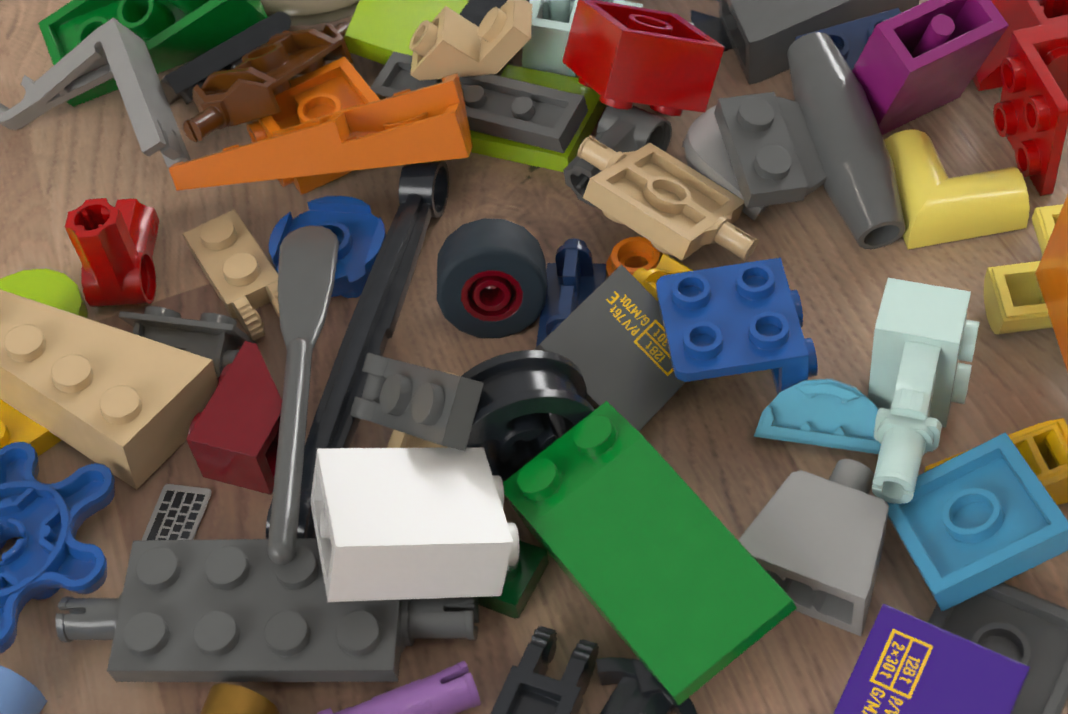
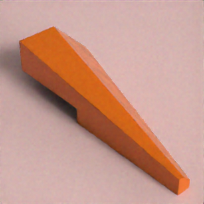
(390, 132)

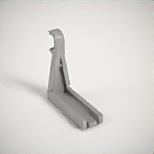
(105, 55)

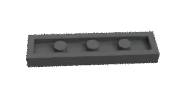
(500, 105)

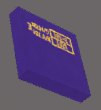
(927, 670)

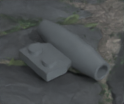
(819, 139)

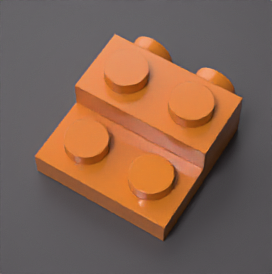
(310, 97)

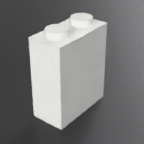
(410, 524)

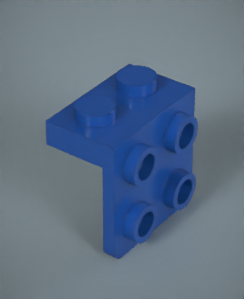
(735, 323)

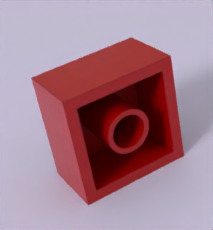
(642, 57)

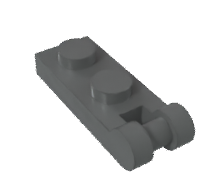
(418, 401)

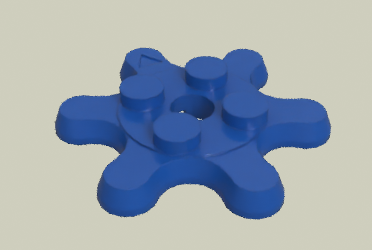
(48, 523)

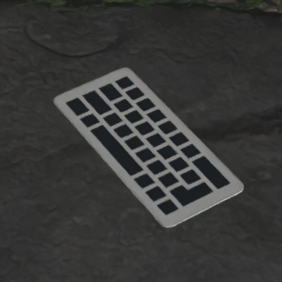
(177, 513)

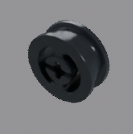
(525, 406)

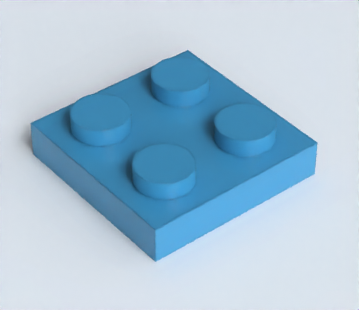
(979, 522)

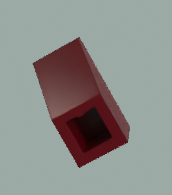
(240, 425)

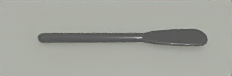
(304, 296)

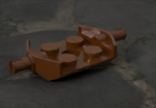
(251, 87)

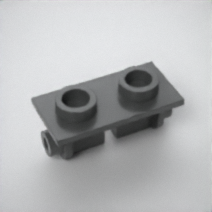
(210, 337)

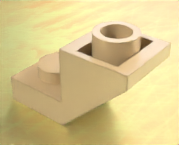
(458, 46)

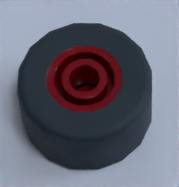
(491, 278)

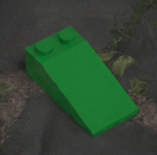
(171, 29)
(646, 551)

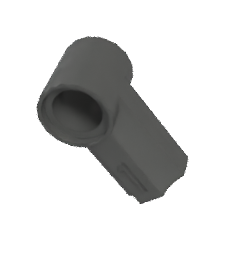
(622, 132)

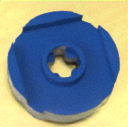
(358, 235)

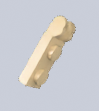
(235, 269)

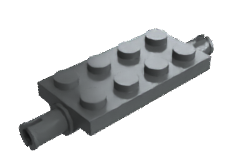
(241, 618)

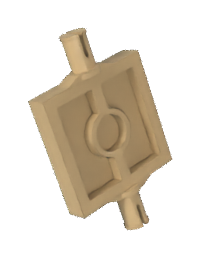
(664, 200)

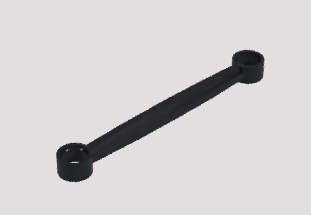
(421, 197)

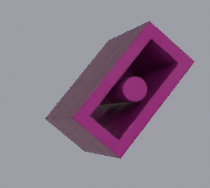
(926, 57)

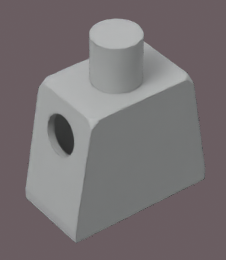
(823, 542)

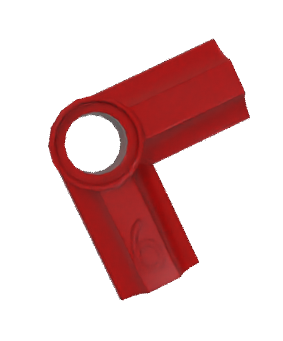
(115, 251)

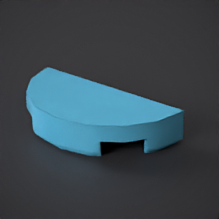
(821, 415)

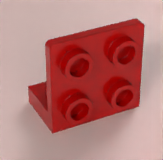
(1035, 101)

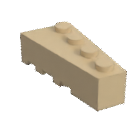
(100, 386)

